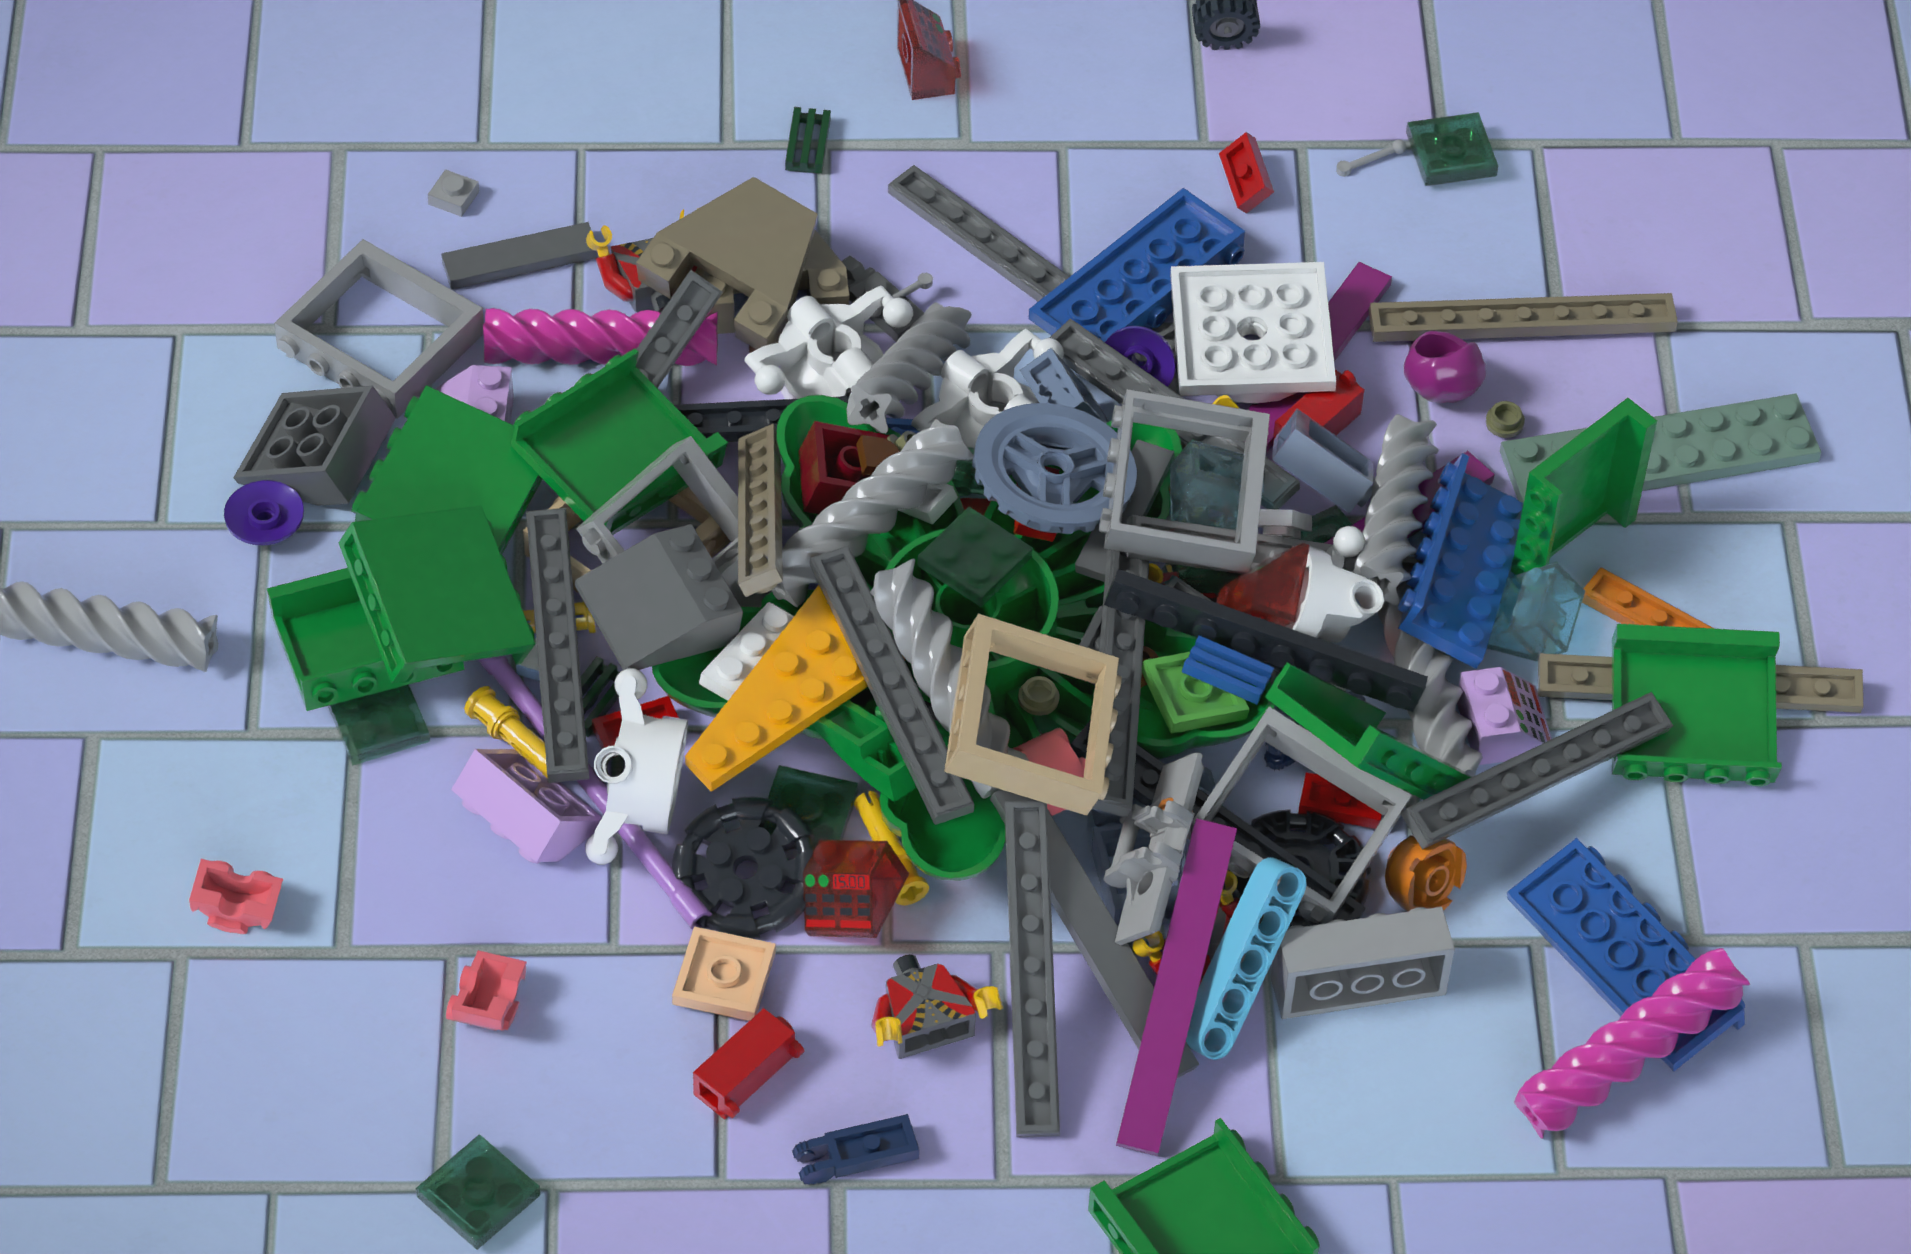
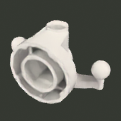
(825, 346)
(983, 386)
(1329, 592)
(652, 771)

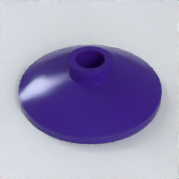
(1159, 354)
(267, 501)

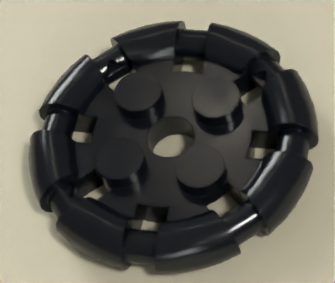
(746, 844)
(1309, 849)

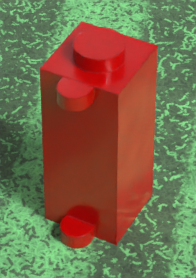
(1329, 408)
(745, 1063)

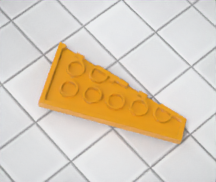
(788, 690)

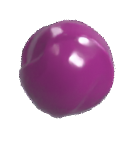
(1444, 367)

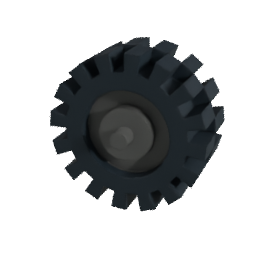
(1225, 22)

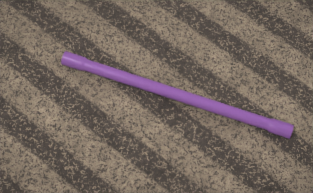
(681, 896)

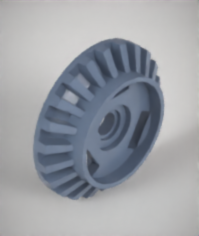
(1041, 435)

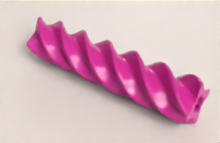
(576, 337)
(1620, 1047)

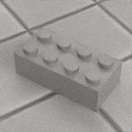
(1362, 962)

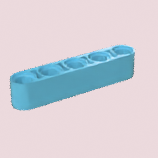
(1260, 945)

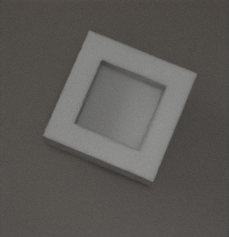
(453, 193)

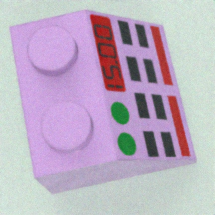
(1503, 714)

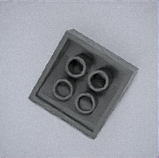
(319, 442)
(661, 600)

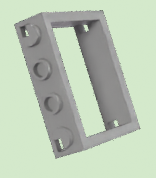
(367, 261)
(1195, 418)
(696, 472)
(1330, 765)

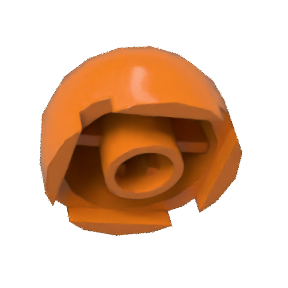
(1426, 875)

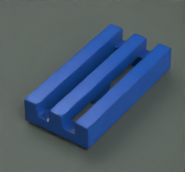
(1230, 665)

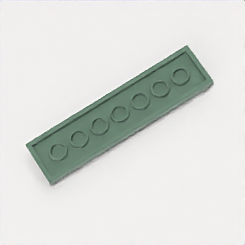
(1697, 444)

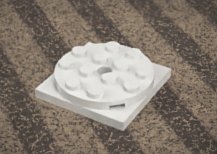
(1272, 300)

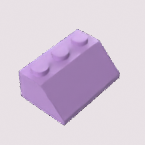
(483, 388)
(523, 806)

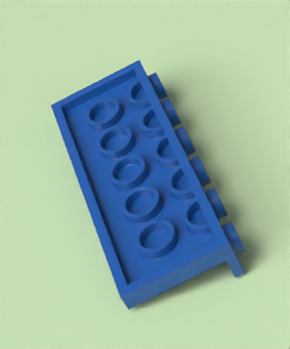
(1132, 276)
(1461, 565)
(1611, 937)

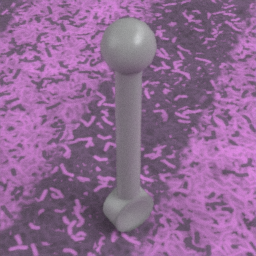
(1344, 167)
(924, 281)

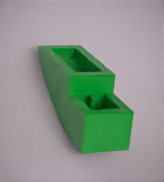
(867, 748)

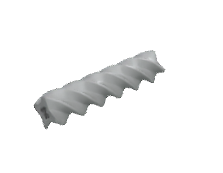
(907, 366)
(1392, 504)
(872, 505)
(102, 627)
(925, 643)
(1435, 722)

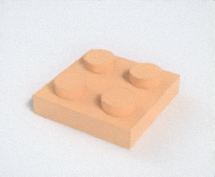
(724, 974)

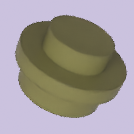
(1505, 419)
(1038, 696)

